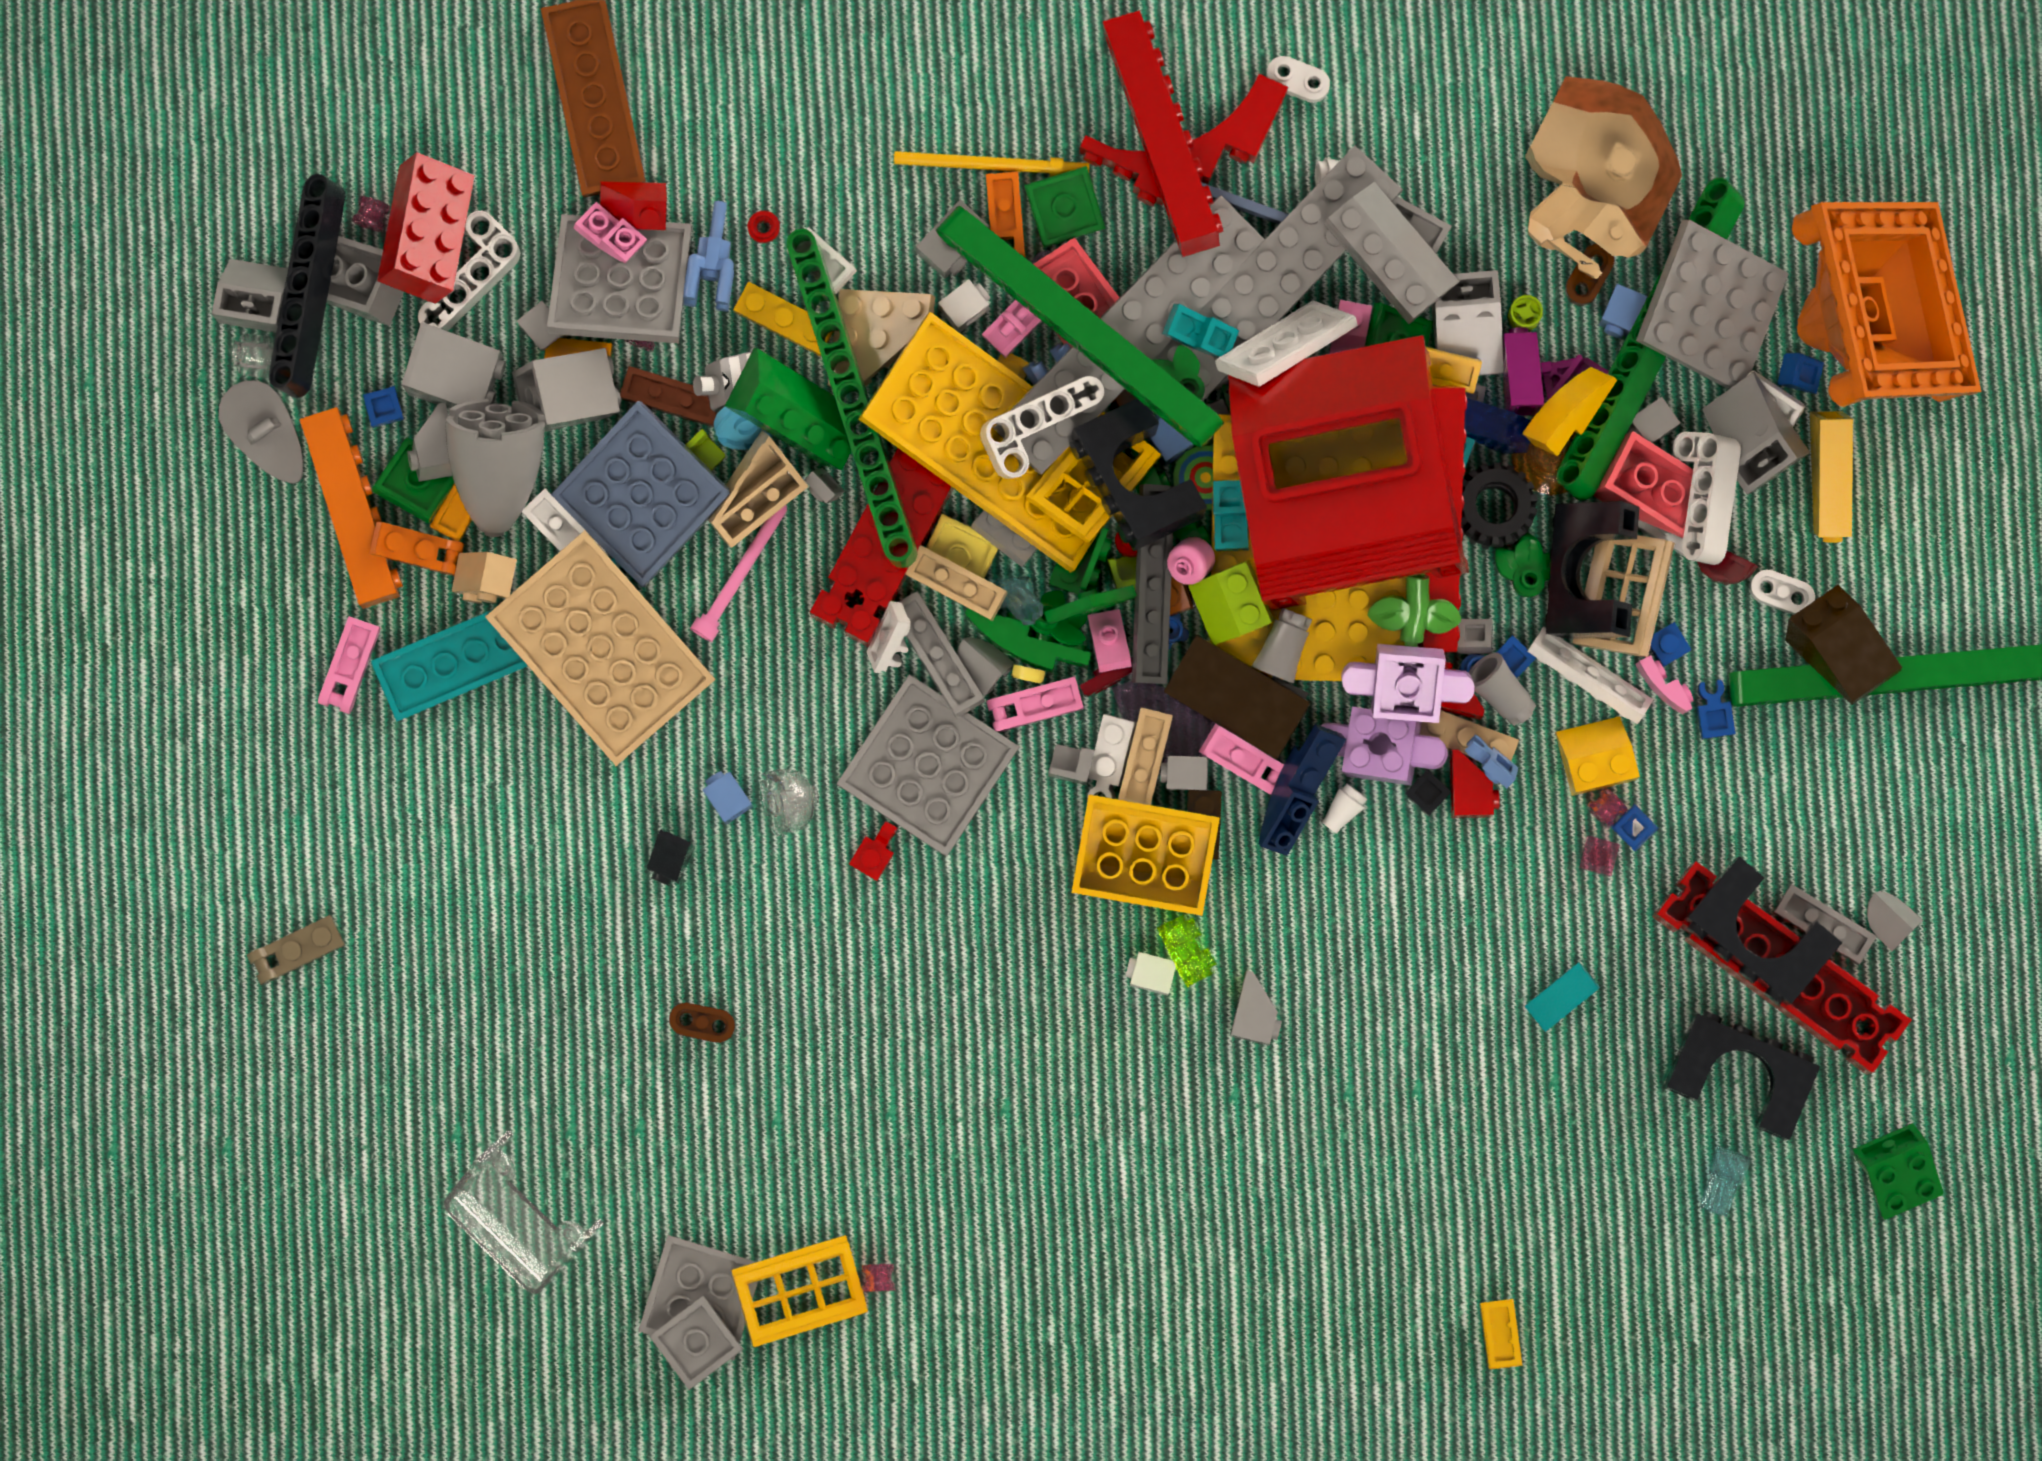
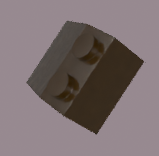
(1842, 644)

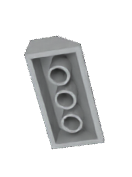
(1391, 252)

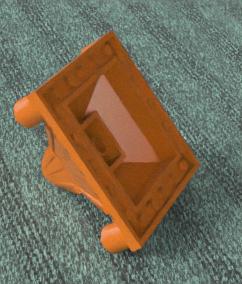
(1886, 302)

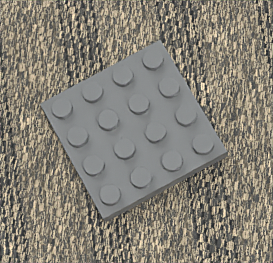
(618, 299)
(1712, 305)
(927, 766)

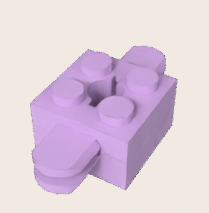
(1407, 683)
(1386, 748)

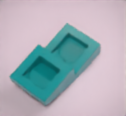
(1200, 332)
(1230, 516)
(1562, 996)

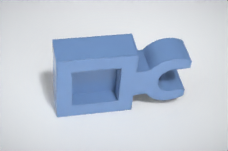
(1495, 764)

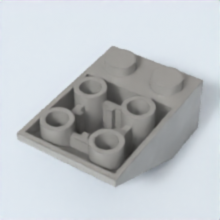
(1470, 320)
(1760, 427)

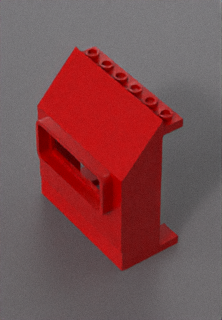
(1355, 524)

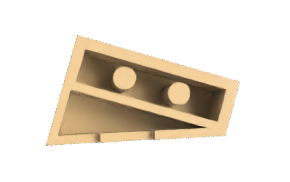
(757, 491)

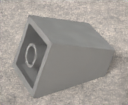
(451, 368)
(569, 388)

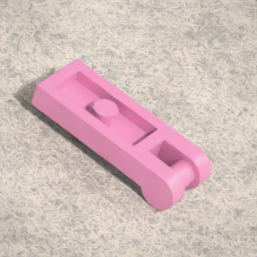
(349, 664)
(1036, 704)
(1241, 758)

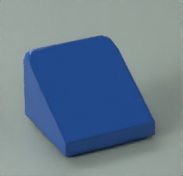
(1800, 372)

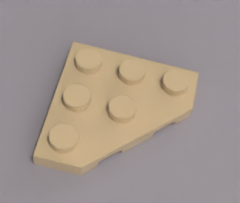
(880, 326)

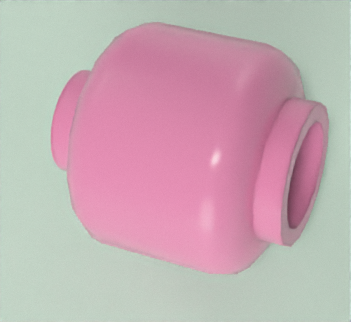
(1191, 560)

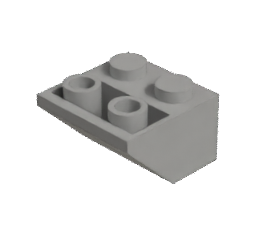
(250, 295)

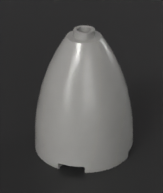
(494, 459)

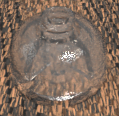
(788, 799)

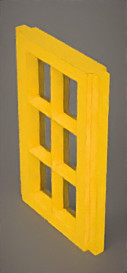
(1098, 517)
(807, 1320)

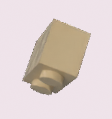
(483, 576)

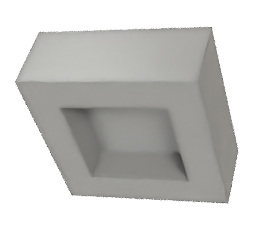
(823, 486)
(1475, 636)

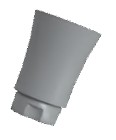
(1284, 646)
(1502, 689)

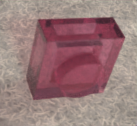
(1599, 856)

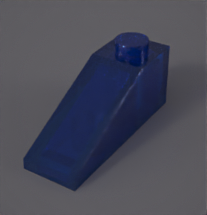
(1496, 427)

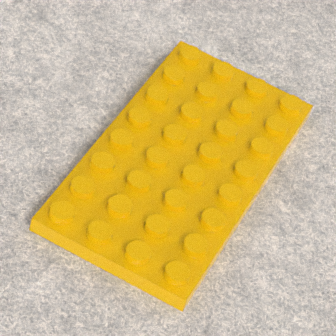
(935, 413)

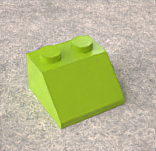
(1231, 603)

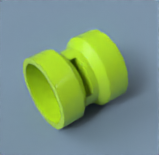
(1526, 307)

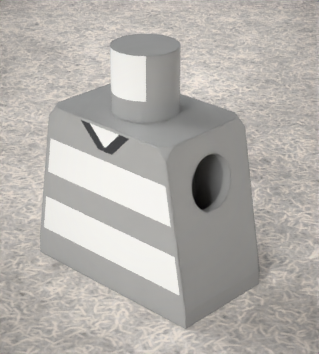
(720, 379)

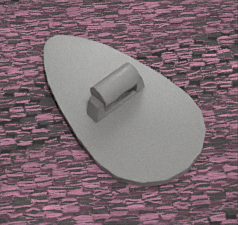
(262, 429)

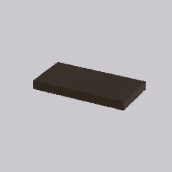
(1237, 697)

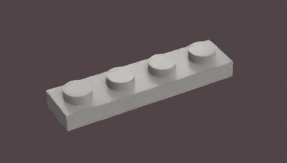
(940, 658)

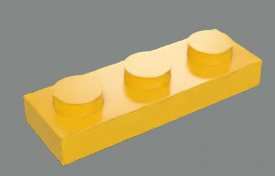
(778, 317)

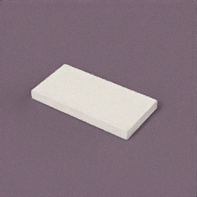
(1286, 343)

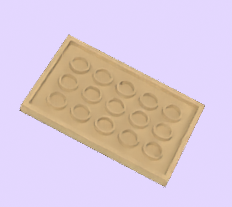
(600, 648)

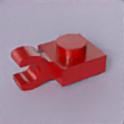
(873, 855)

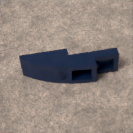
(1294, 790)

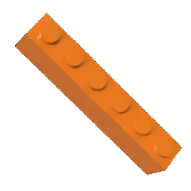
(349, 505)

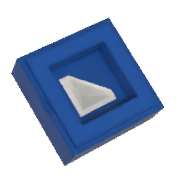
(1635, 827)

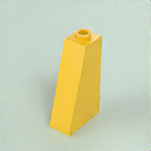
(1832, 474)

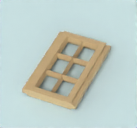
(1652, 596)

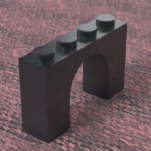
(1138, 517)
(1575, 532)
(1716, 919)
(1788, 1074)

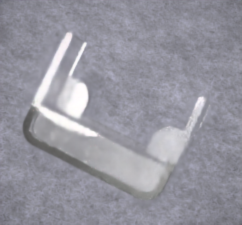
(510, 1224)

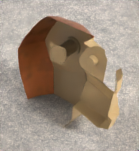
(1610, 169)

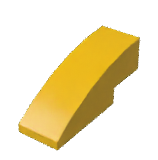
(1569, 410)

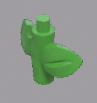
(1414, 612)

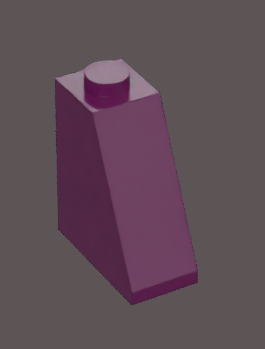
(1522, 372)

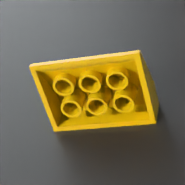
(1145, 855)

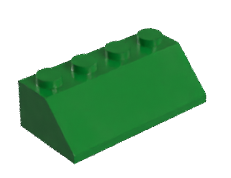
(791, 409)

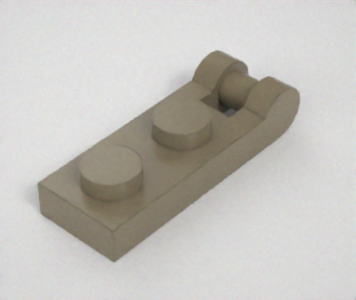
(297, 949)

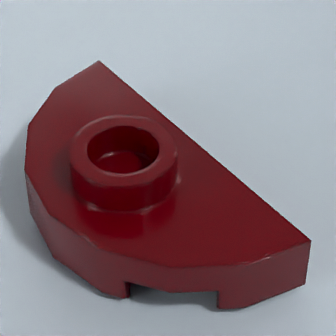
(1730, 570)
(1104, 680)

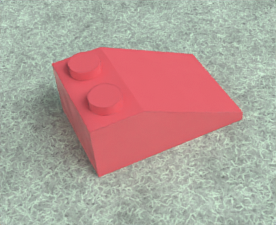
(1079, 276)
(1649, 479)

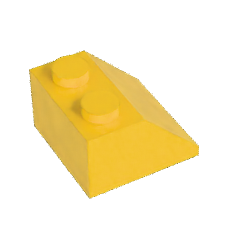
(1597, 756)

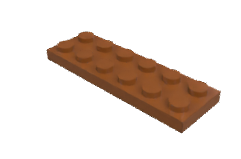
(592, 94)

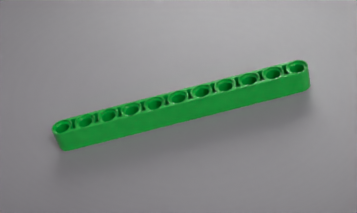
(1079, 327)
(1636, 366)
(842, 385)
(1917, 674)

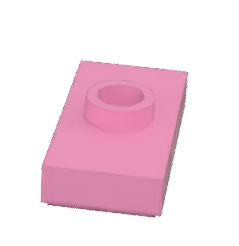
(1109, 640)

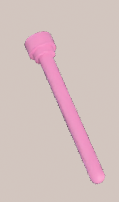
(707, 624)

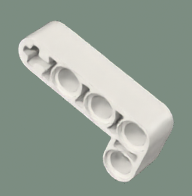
(464, 280)
(1043, 418)
(1711, 493)

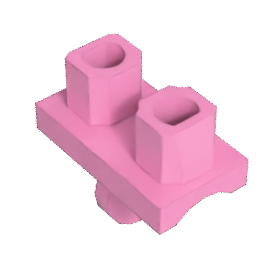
(1010, 328)

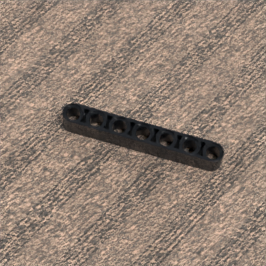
(307, 286)

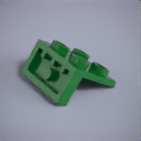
(1086, 574)
(1900, 1170)

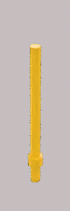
(1053, 167)

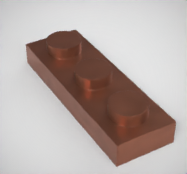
(666, 396)

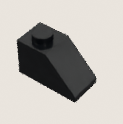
(669, 858)

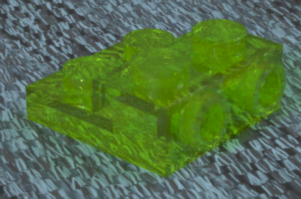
(1186, 950)

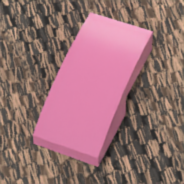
(608, 234)
(1673, 693)

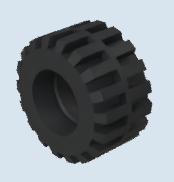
(1515, 487)

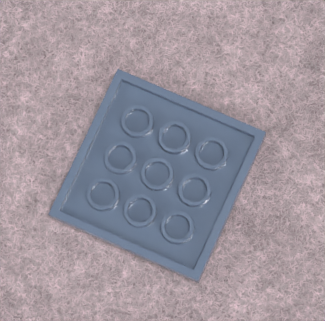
(641, 493)

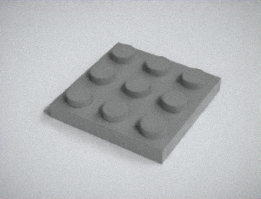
(689, 1273)

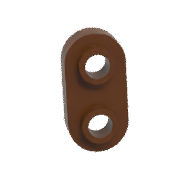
(1592, 284)
(702, 1022)

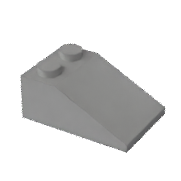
(356, 285)

